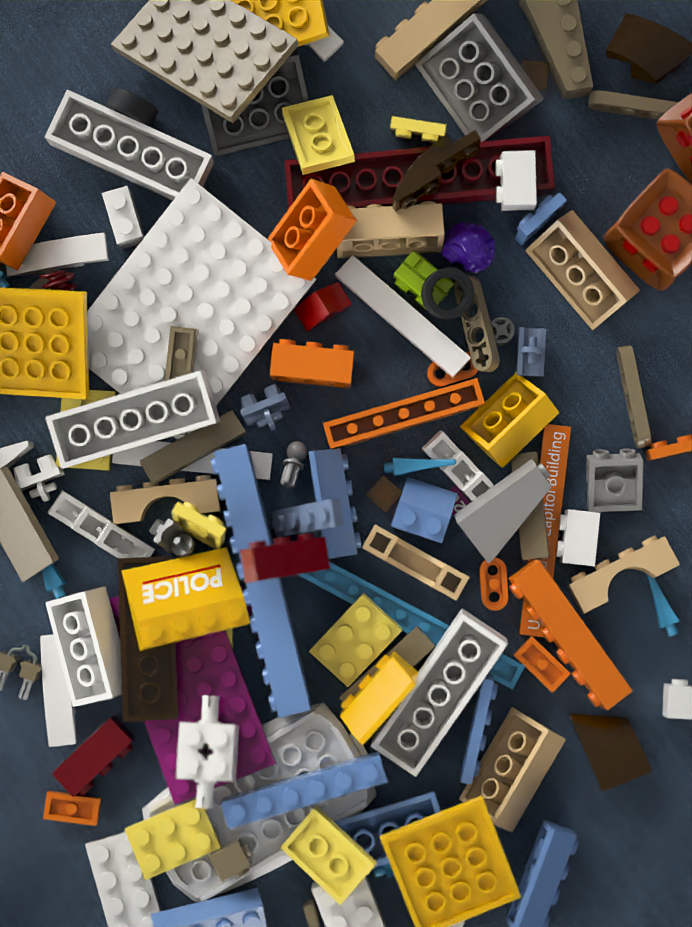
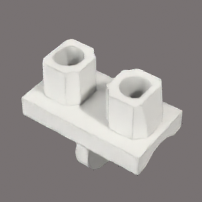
(27, 480)

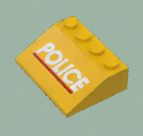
(184, 598)

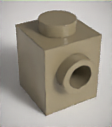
(232, 859)

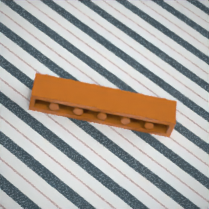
(404, 414)
(570, 635)

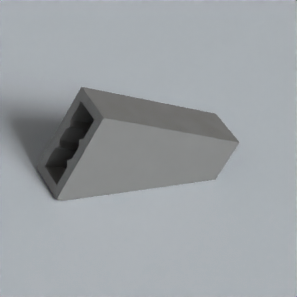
(503, 508)

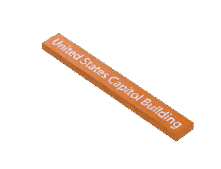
(554, 459)

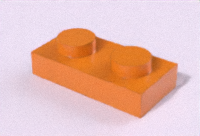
(661, 449)
(541, 664)
(76, 809)

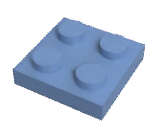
(533, 223)

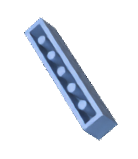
(303, 790)

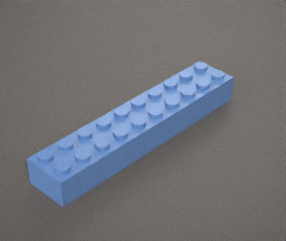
(266, 597)

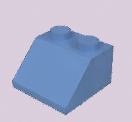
(424, 510)

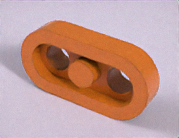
(447, 380)
(494, 583)

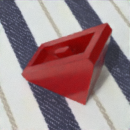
(322, 306)

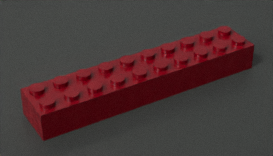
(377, 174)

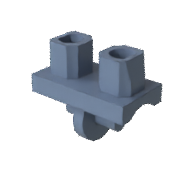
(531, 352)
(265, 411)

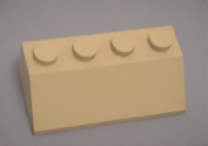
(389, 233)
(582, 269)
(513, 768)

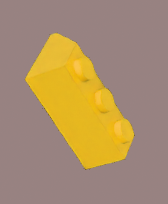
(510, 419)
(378, 696)

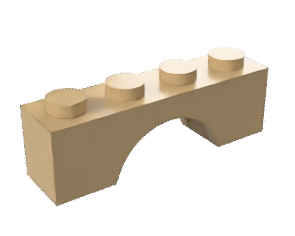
(131, 504)
(415, 562)
(592, 589)

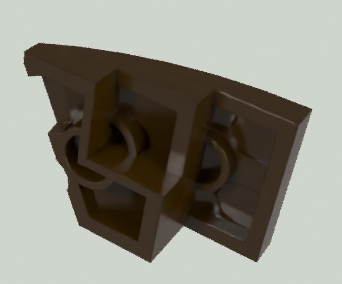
(649, 48)
(610, 749)

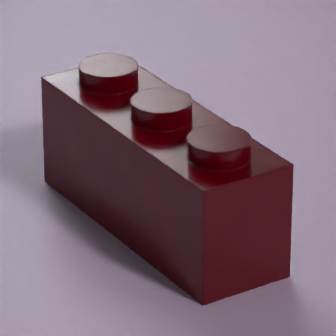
(284, 557)
(94, 757)

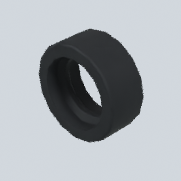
(132, 106)
(467, 288)

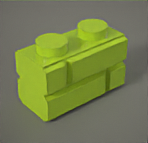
(413, 274)

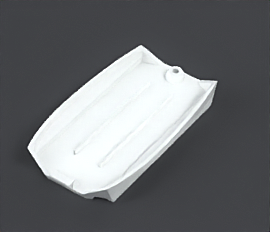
(299, 746)

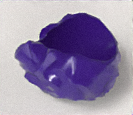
(469, 246)

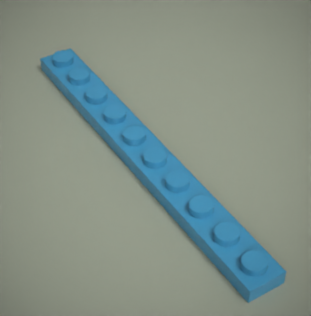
(350, 587)

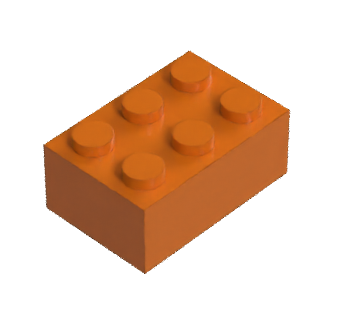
(21, 218)
(311, 230)
(312, 364)

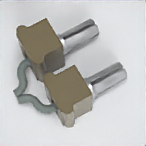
(30, 669)

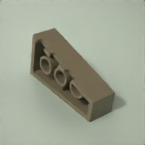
(562, 43)

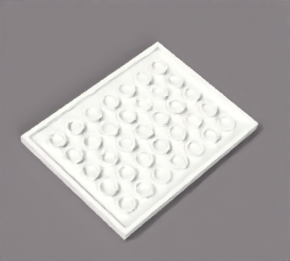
(194, 272)

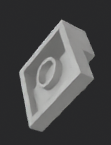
(614, 481)

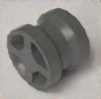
(503, 327)

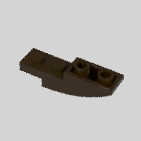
(425, 173)

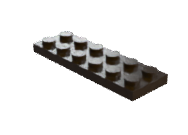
(147, 674)

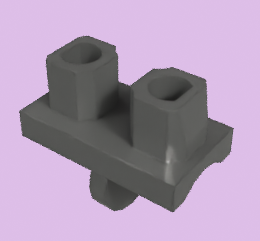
(172, 538)

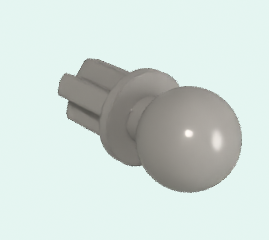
(296, 453)

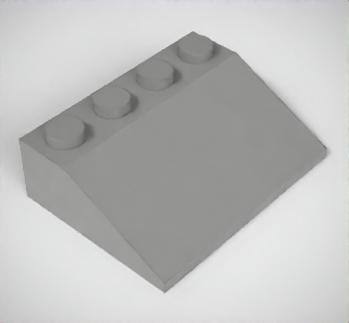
(479, 79)

